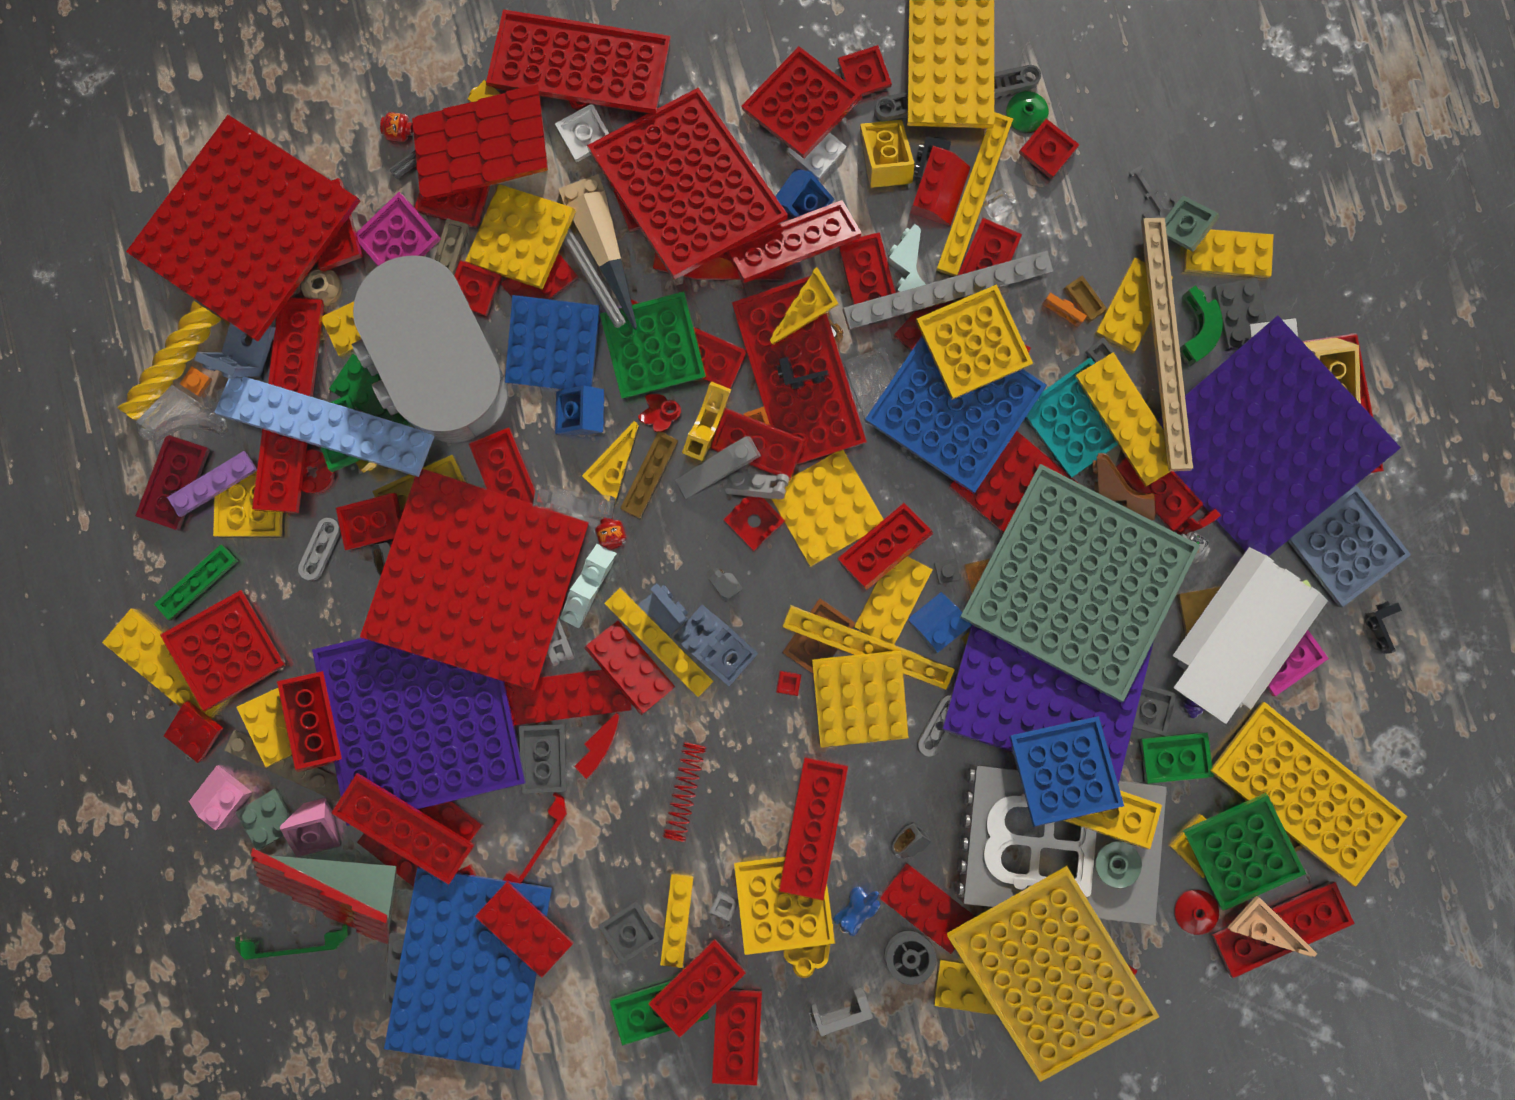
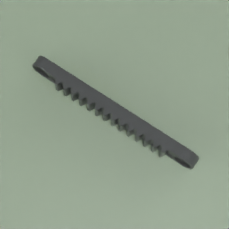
(1005, 83)

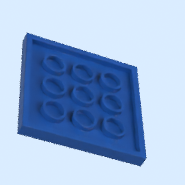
(551, 343)
(1066, 771)

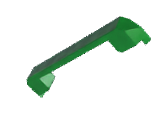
(250, 948)

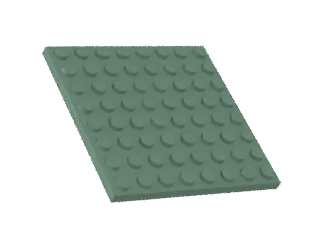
(1080, 582)

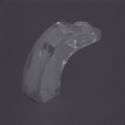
(573, 502)

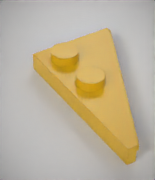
(811, 303)
(608, 470)

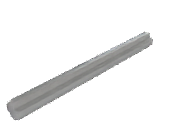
(593, 279)

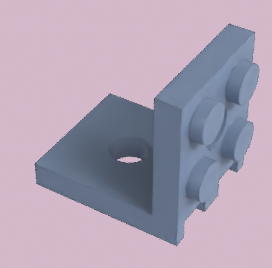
(236, 356)
(662, 608)
(715, 645)

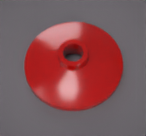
(1186, 909)

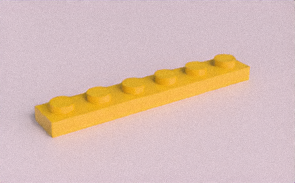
(658, 642)

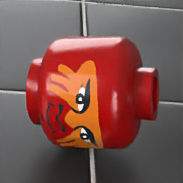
(396, 127)
(610, 533)

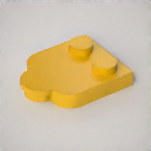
(807, 959)

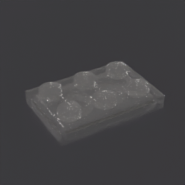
(869, 377)

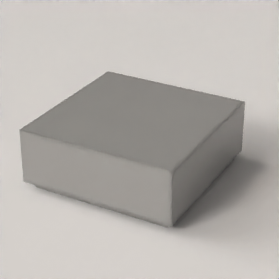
(723, 906)

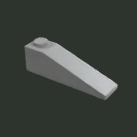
(718, 467)

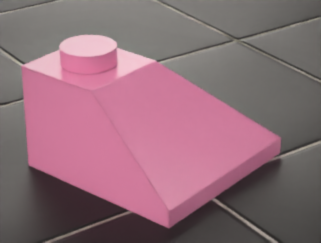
(311, 828)

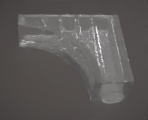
(177, 412)

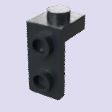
(926, 148)
(785, 371)
(1376, 624)

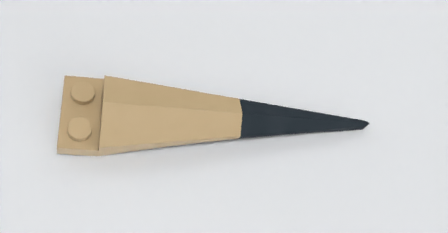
(597, 230)

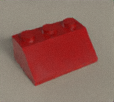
(940, 187)

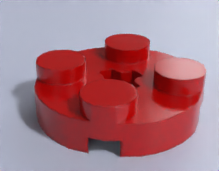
(324, 477)

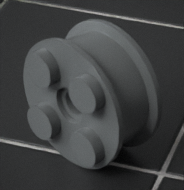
(907, 944)

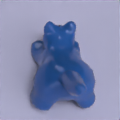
(860, 908)

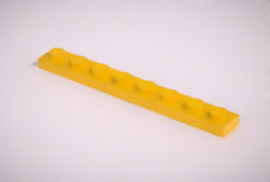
(974, 195)
(861, 643)

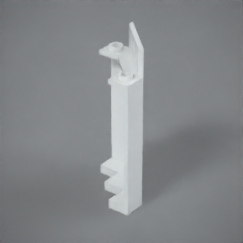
(1245, 635)

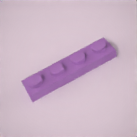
(212, 484)

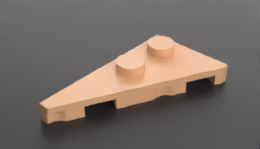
(1265, 925)

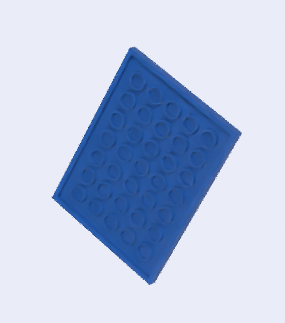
(456, 981)

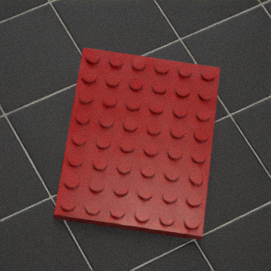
(687, 183)

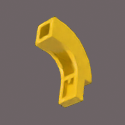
(706, 424)

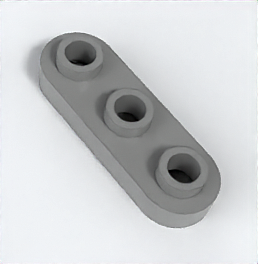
(311, 556)
(931, 734)

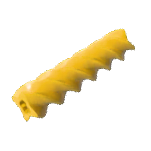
(171, 361)

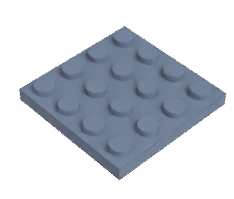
(1349, 547)

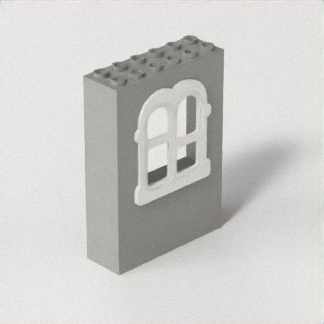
(987, 883)

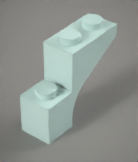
(904, 259)
(587, 585)

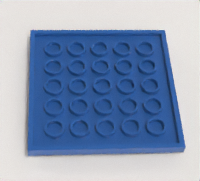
(957, 434)

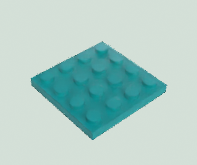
(1070, 423)

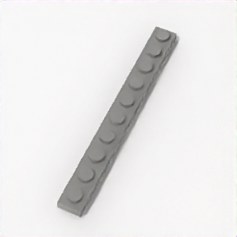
(946, 290)

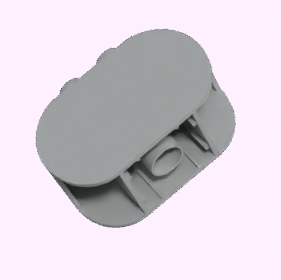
(427, 350)

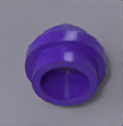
(1192, 708)

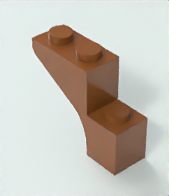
(1114, 487)

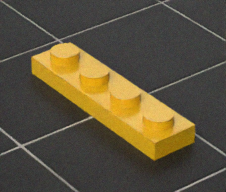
(676, 920)

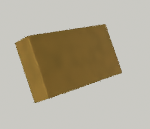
(1085, 298)

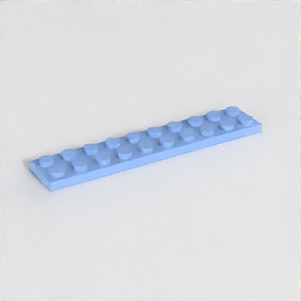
(325, 424)

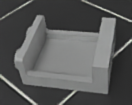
(842, 1018)

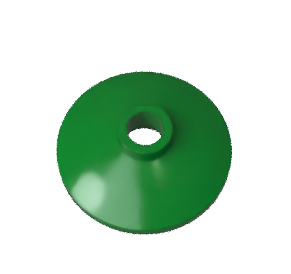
(1022, 119)

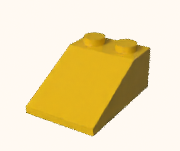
(887, 153)

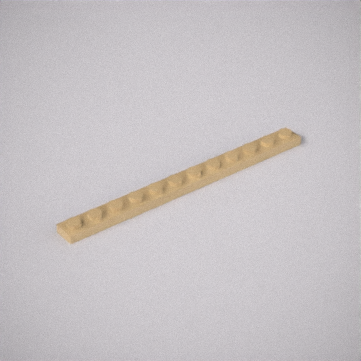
(1166, 345)

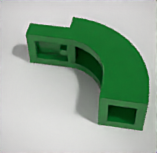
(1209, 326)

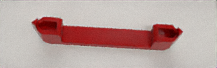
(558, 811)

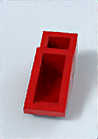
(599, 746)

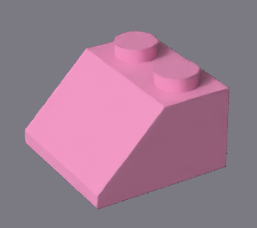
(219, 798)

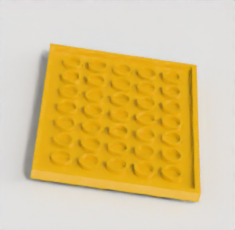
(1053, 974)

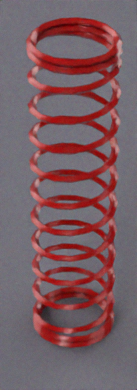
(672, 834)

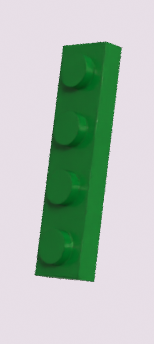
(196, 582)

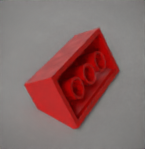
(309, 721)

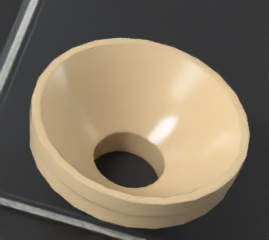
(329, 292)

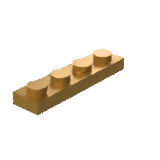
(649, 474)

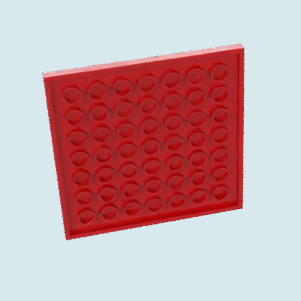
(243, 227)
(475, 579)

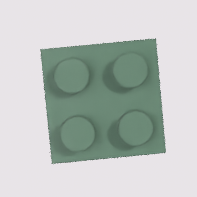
(1189, 223)
(263, 818)

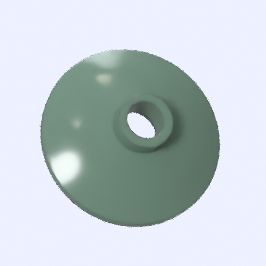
(1129, 866)

